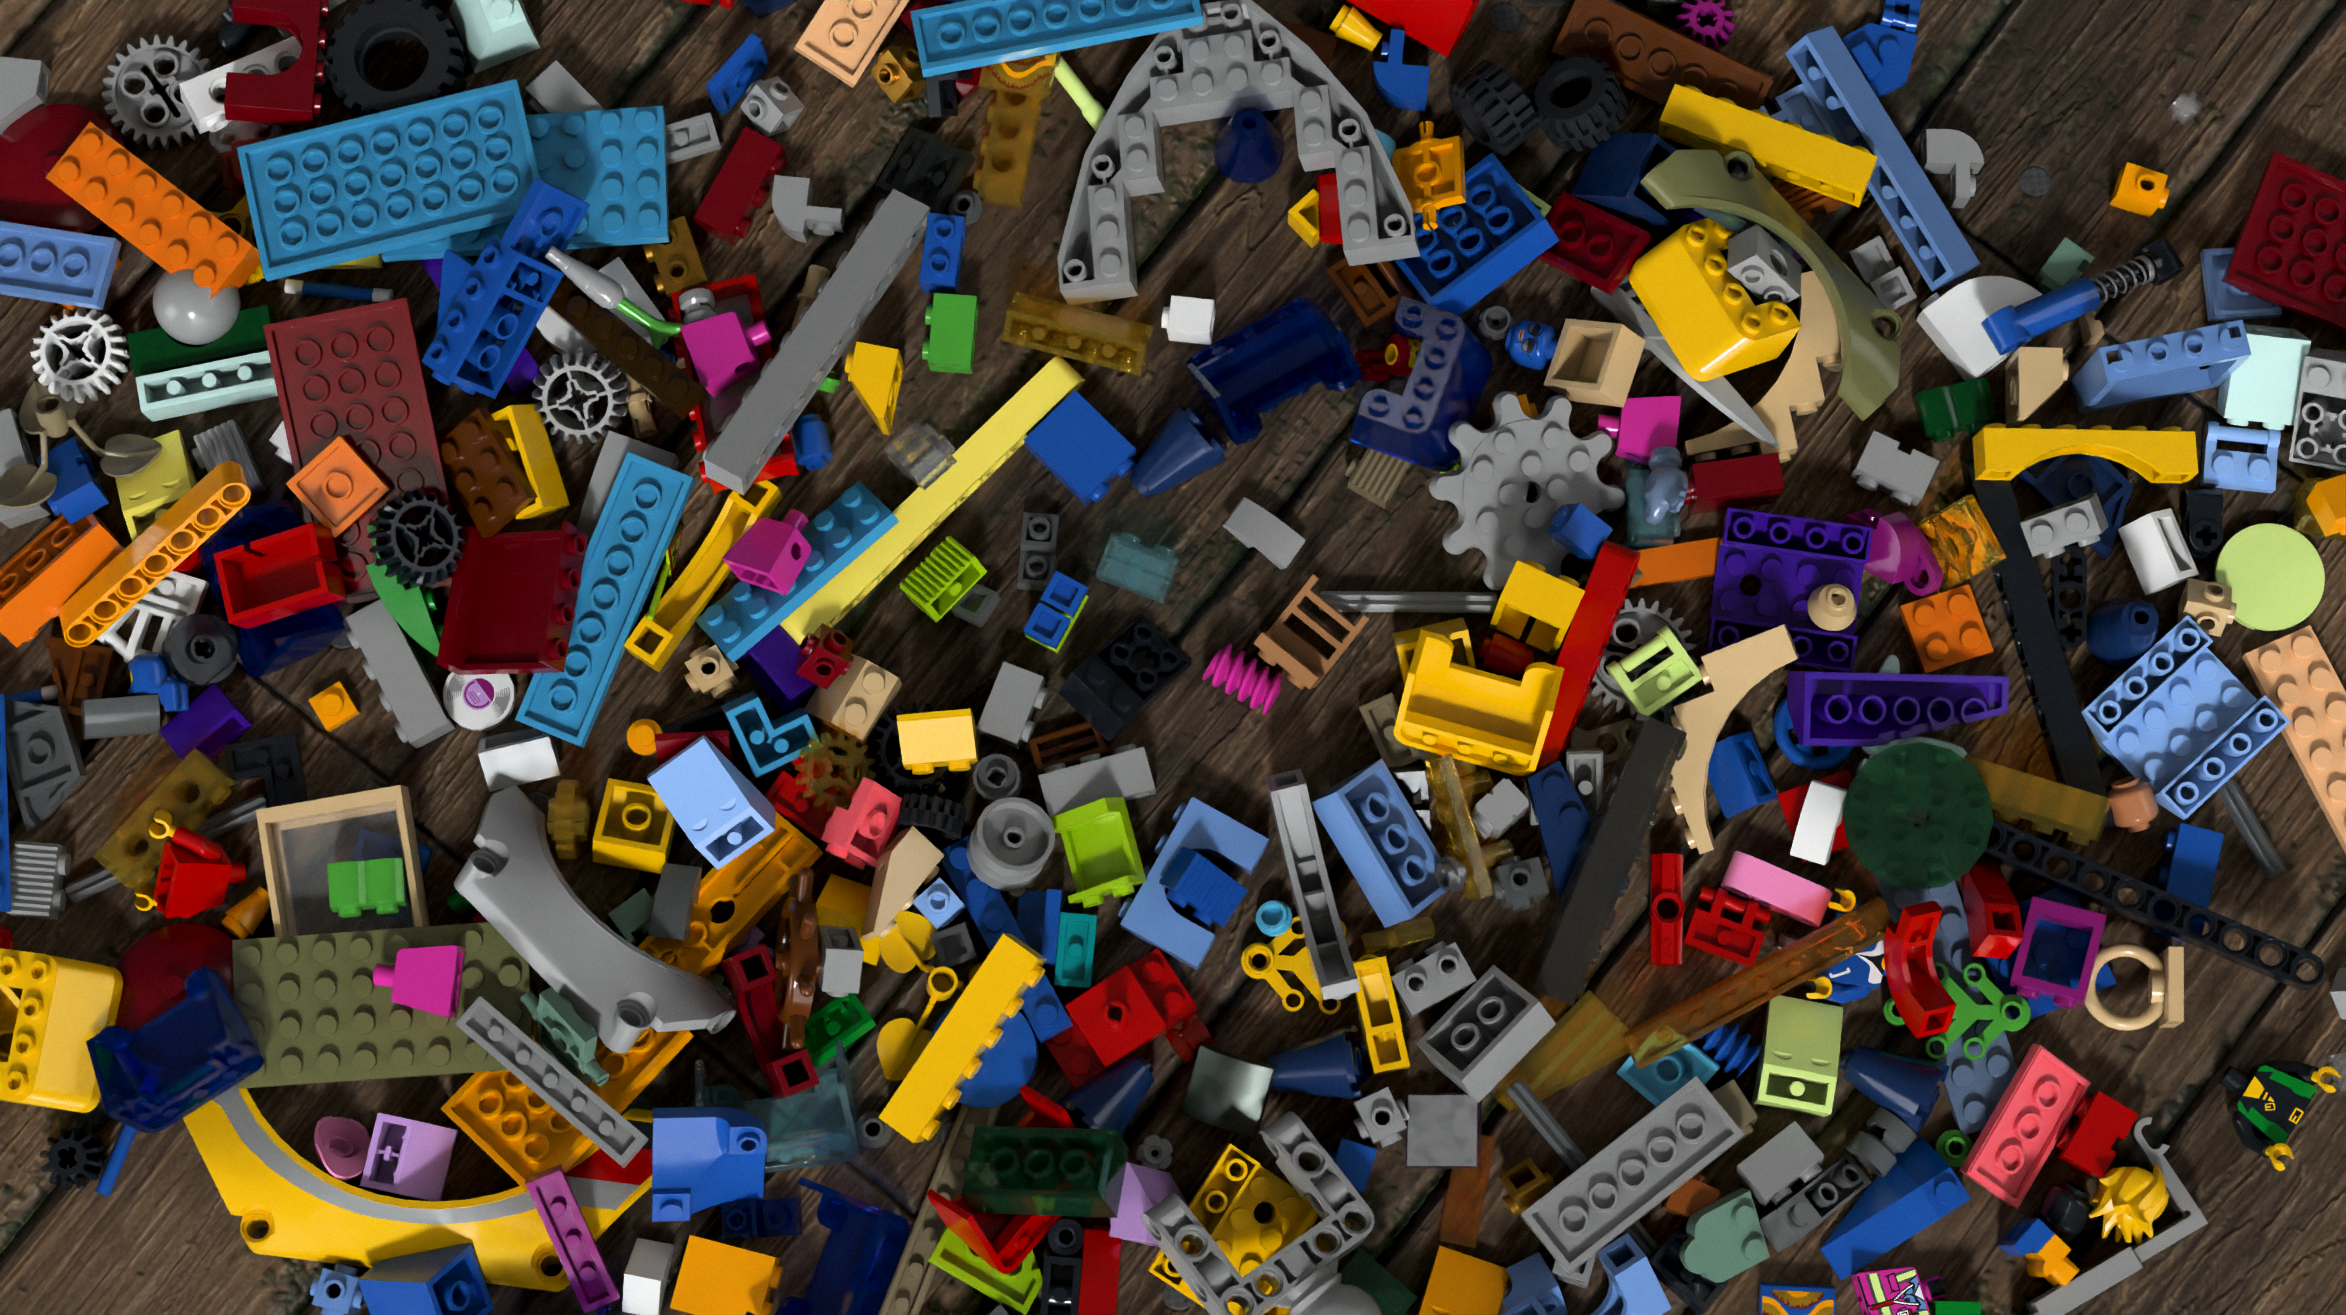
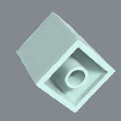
(493, 31)
(2268, 381)

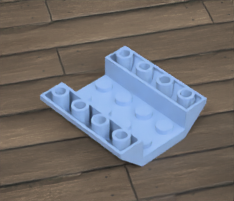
(2182, 720)

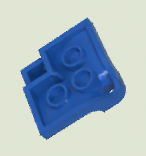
(704, 1159)

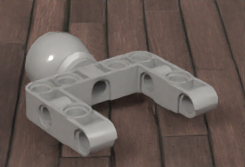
(1300, 1272)

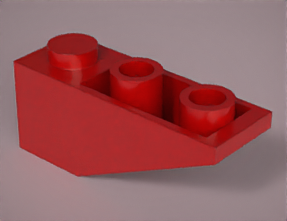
(1991, 911)

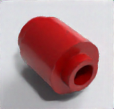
(1504, 655)

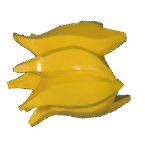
(2130, 1201)

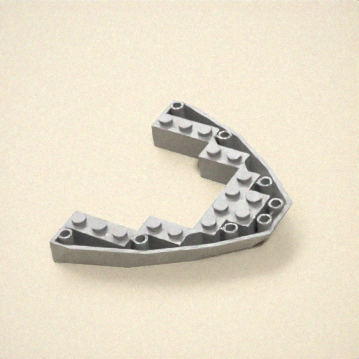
(1211, 73)

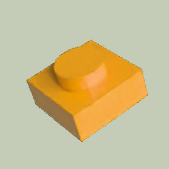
(334, 706)

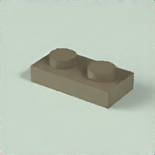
(1380, 721)

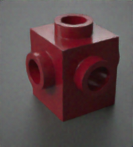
(824, 656)

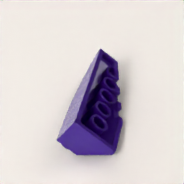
(1887, 706)

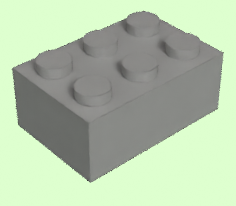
(1486, 1033)

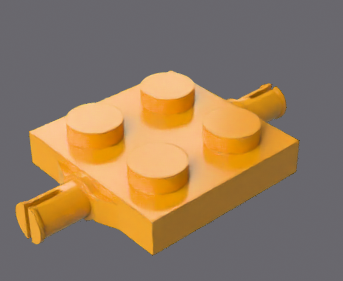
(1431, 173)

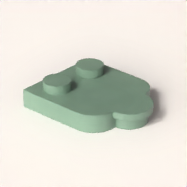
(1724, 1238)

